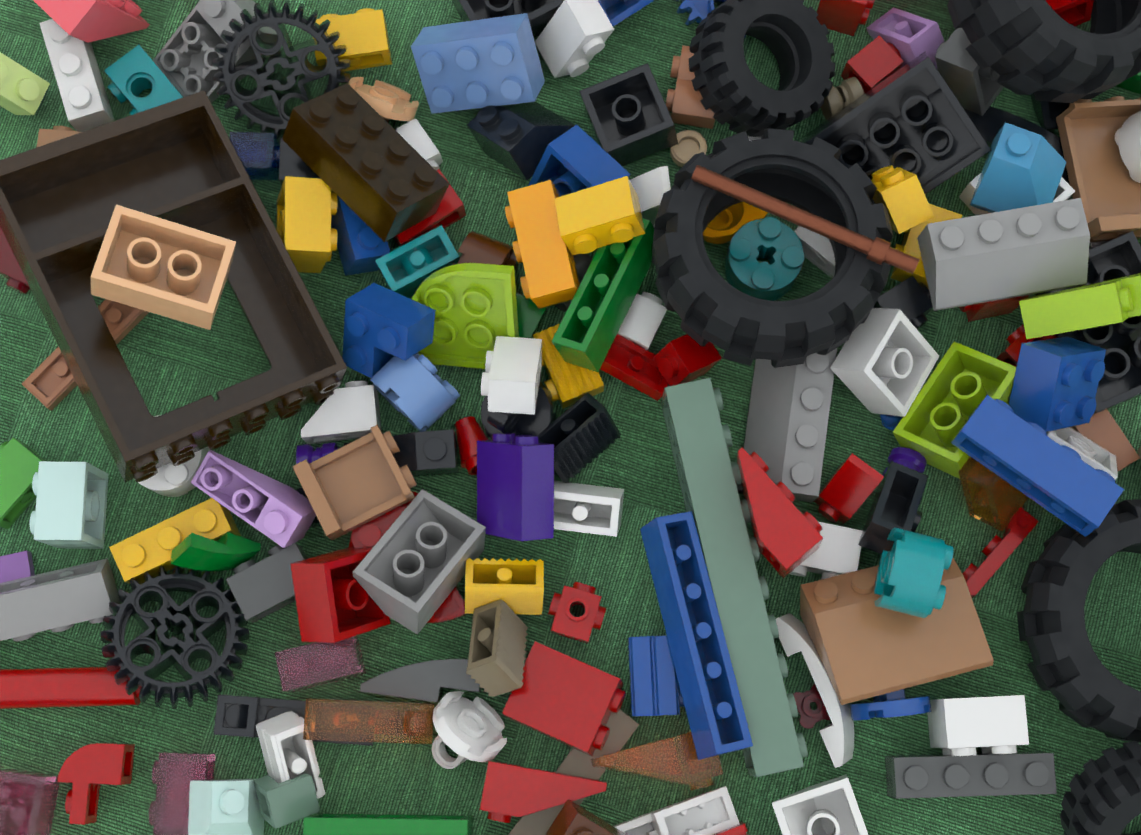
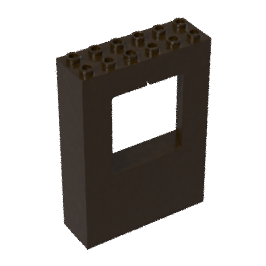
(186, 171)

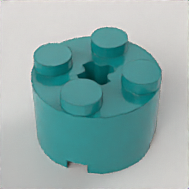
(764, 240)
(912, 573)

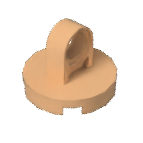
(386, 99)

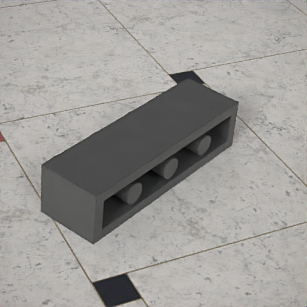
(970, 775)

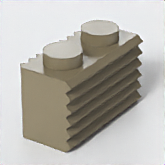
(497, 648)

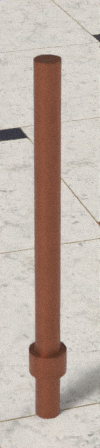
(877, 250)

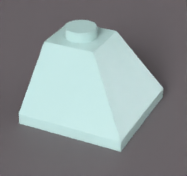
(224, 808)

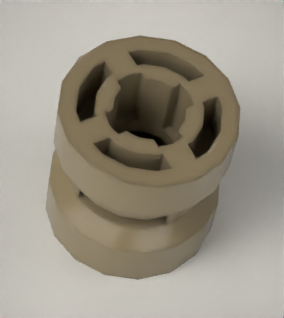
(841, 97)

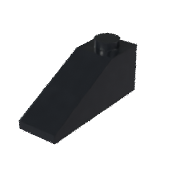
(428, 452)

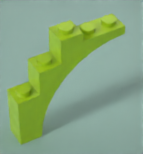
(1082, 307)

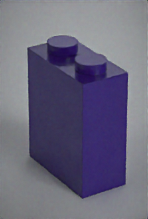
(515, 487)

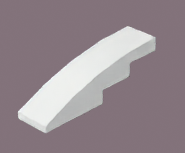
(698, 815)

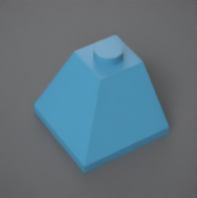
(1018, 171)

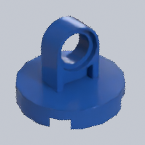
(890, 705)

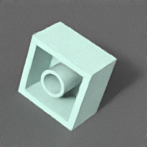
(69, 505)

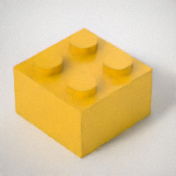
(305, 222)

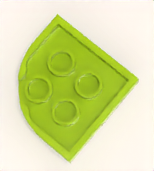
(471, 309)

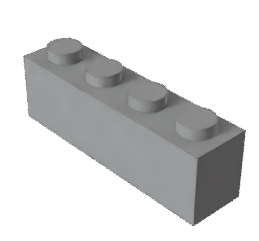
(56, 600)

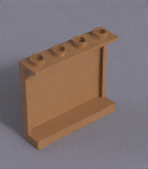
(1096, 167)

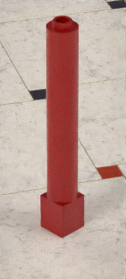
(63, 688)

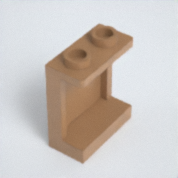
(356, 483)

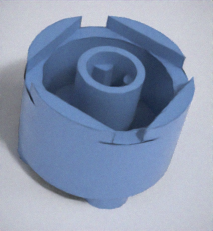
(415, 390)

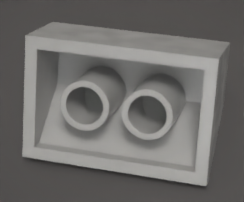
(420, 560)

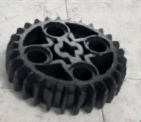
(292, 56)
(175, 651)

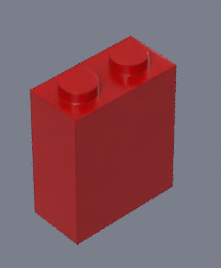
(565, 699)

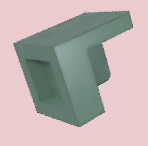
(287, 800)

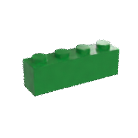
(603, 300)

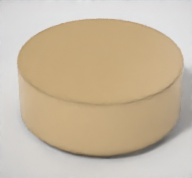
(689, 144)

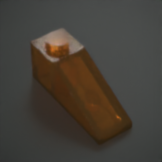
(368, 721)
(665, 760)

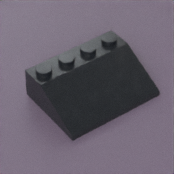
(907, 124)
(1121, 340)

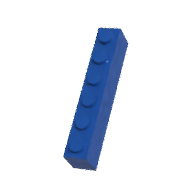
(695, 636)

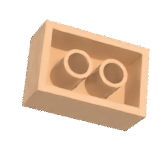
(162, 267)

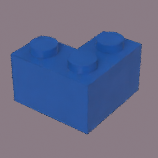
(383, 326)

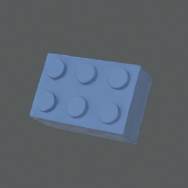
(478, 63)

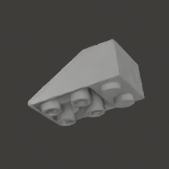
(190, 50)

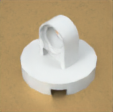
(467, 728)

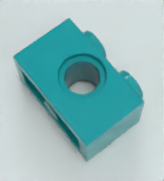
(136, 73)
(415, 261)

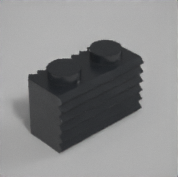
(579, 436)

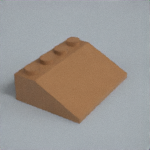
(883, 650)

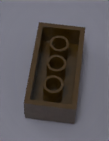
(365, 161)

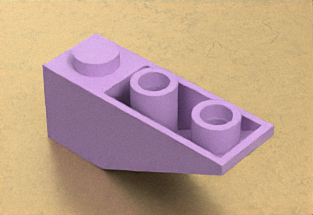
(256, 498)

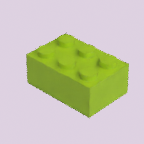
(948, 402)

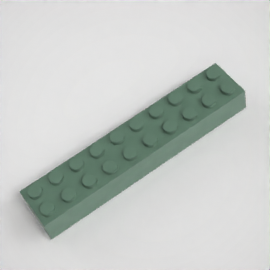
(721, 519)

